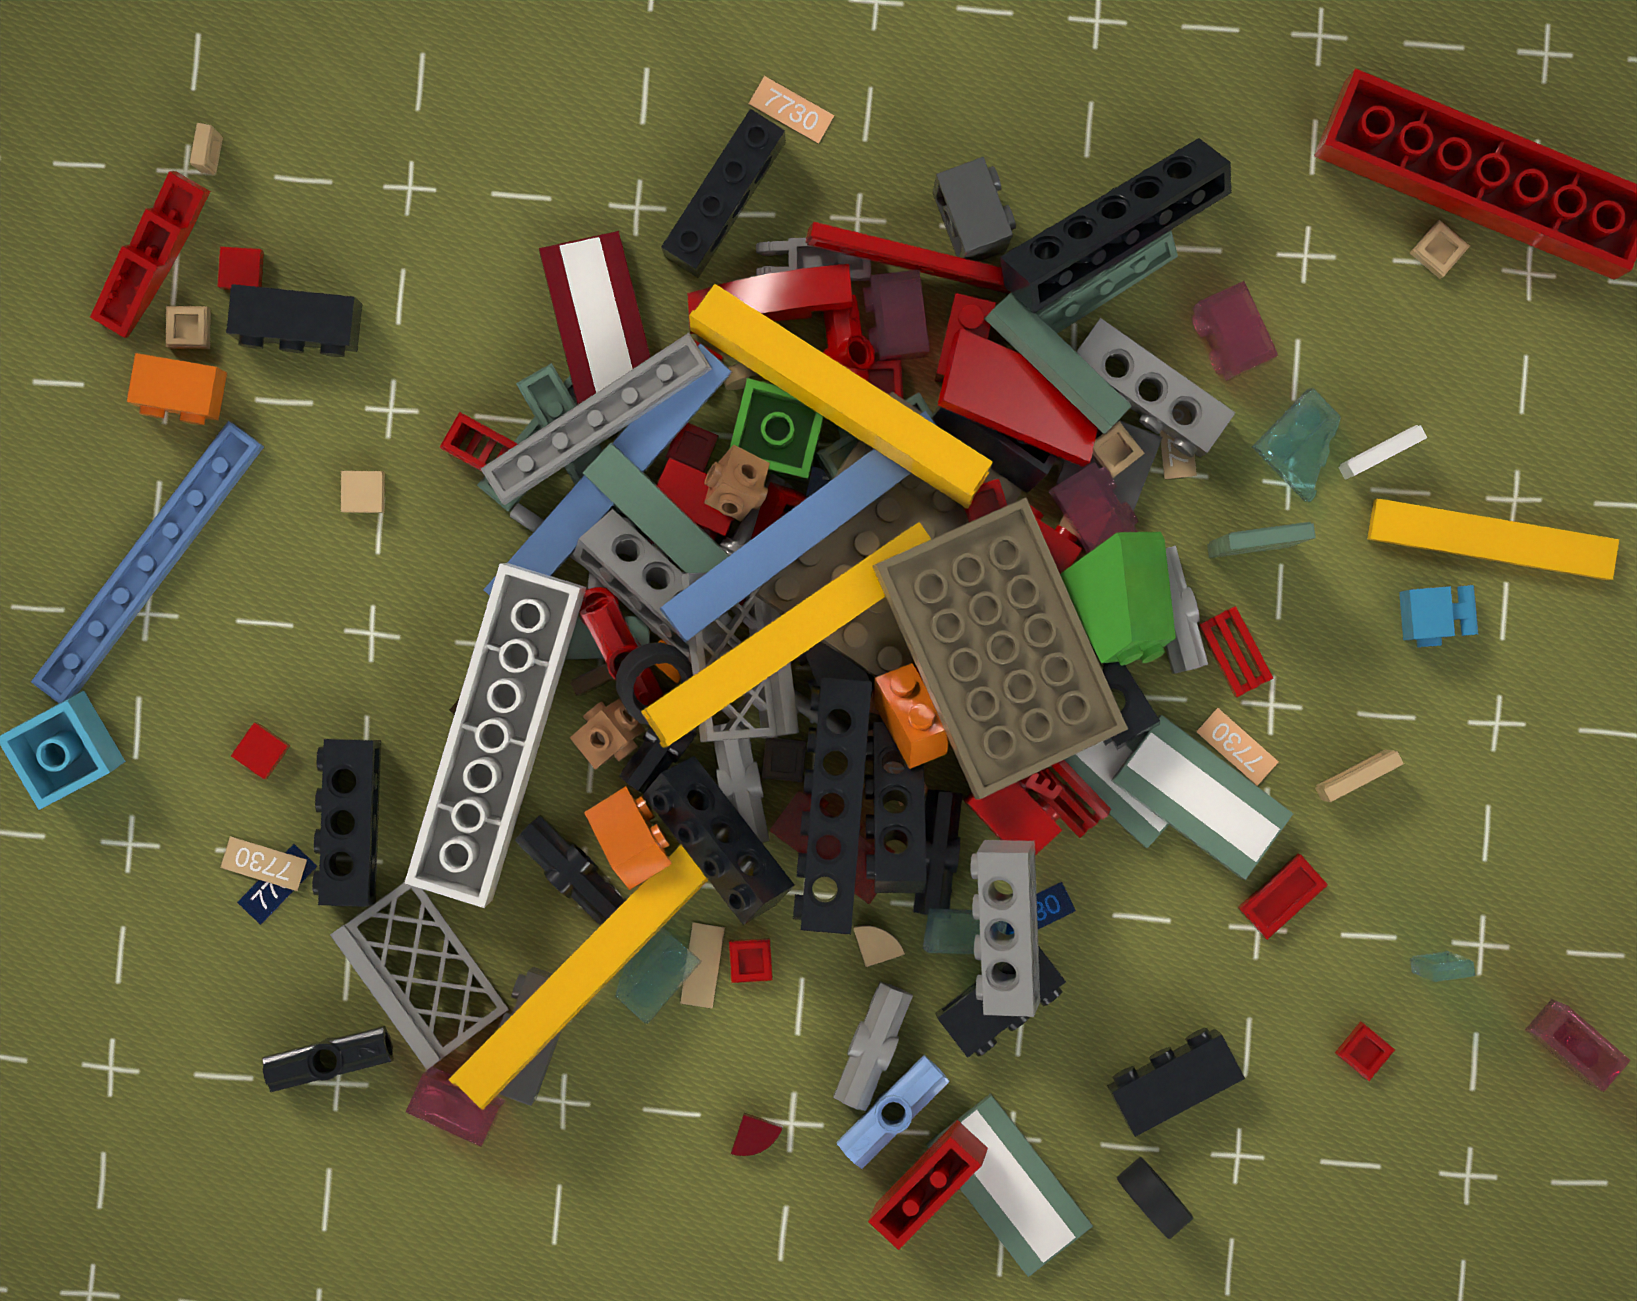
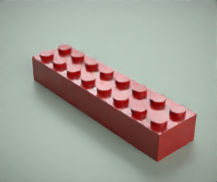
(1483, 174)

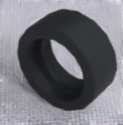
(641, 659)
(1154, 1198)

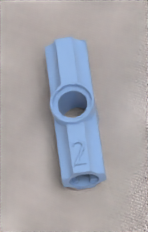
(873, 1131)

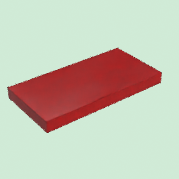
(1013, 398)

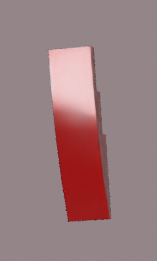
(150, 255)
(789, 293)

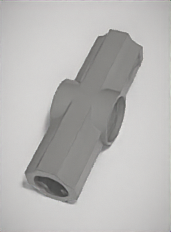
(1187, 649)
(741, 781)
(872, 1046)

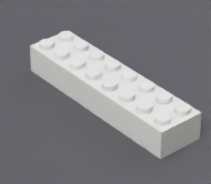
(495, 734)

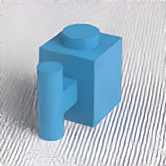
(1431, 614)

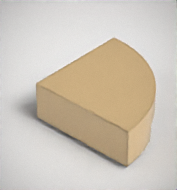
(876, 944)

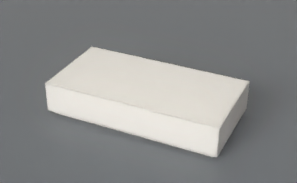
(1382, 451)

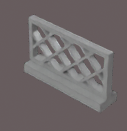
(771, 697)
(389, 993)

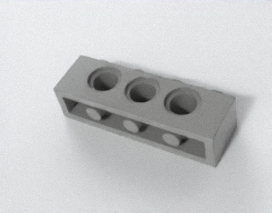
(1174, 389)
(628, 580)
(1015, 864)

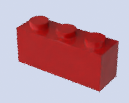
(928, 1184)

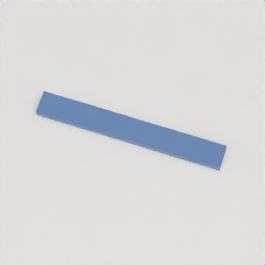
(642, 444)
(782, 543)
(147, 563)

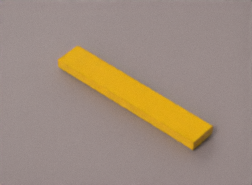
(1493, 539)

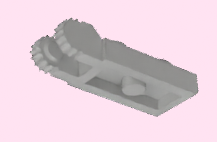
(807, 256)

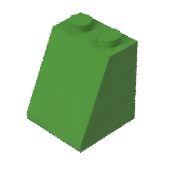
(1124, 597)

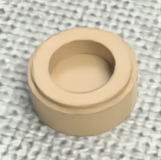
(739, 376)

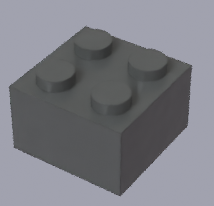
(973, 210)

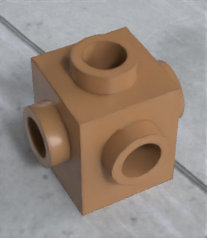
(737, 483)
(607, 733)

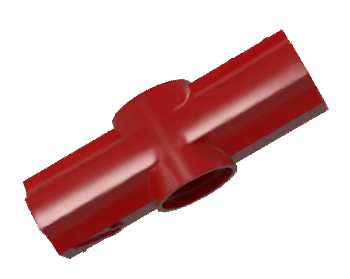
(846, 340)
(615, 637)

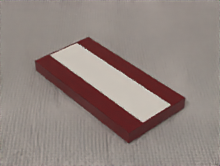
(594, 311)

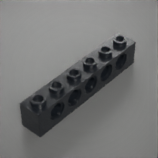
(1116, 225)
(836, 913)

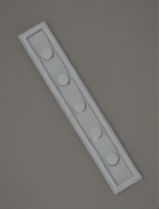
(596, 419)

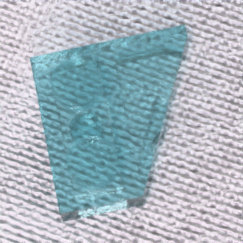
(1300, 442)
(655, 975)

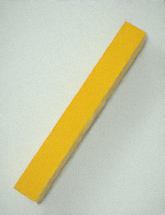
(840, 395)
(775, 644)
(578, 980)

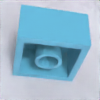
(61, 750)

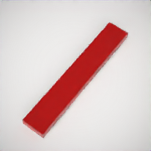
(906, 256)

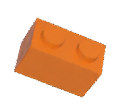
(176, 387)
(910, 715)
(628, 837)

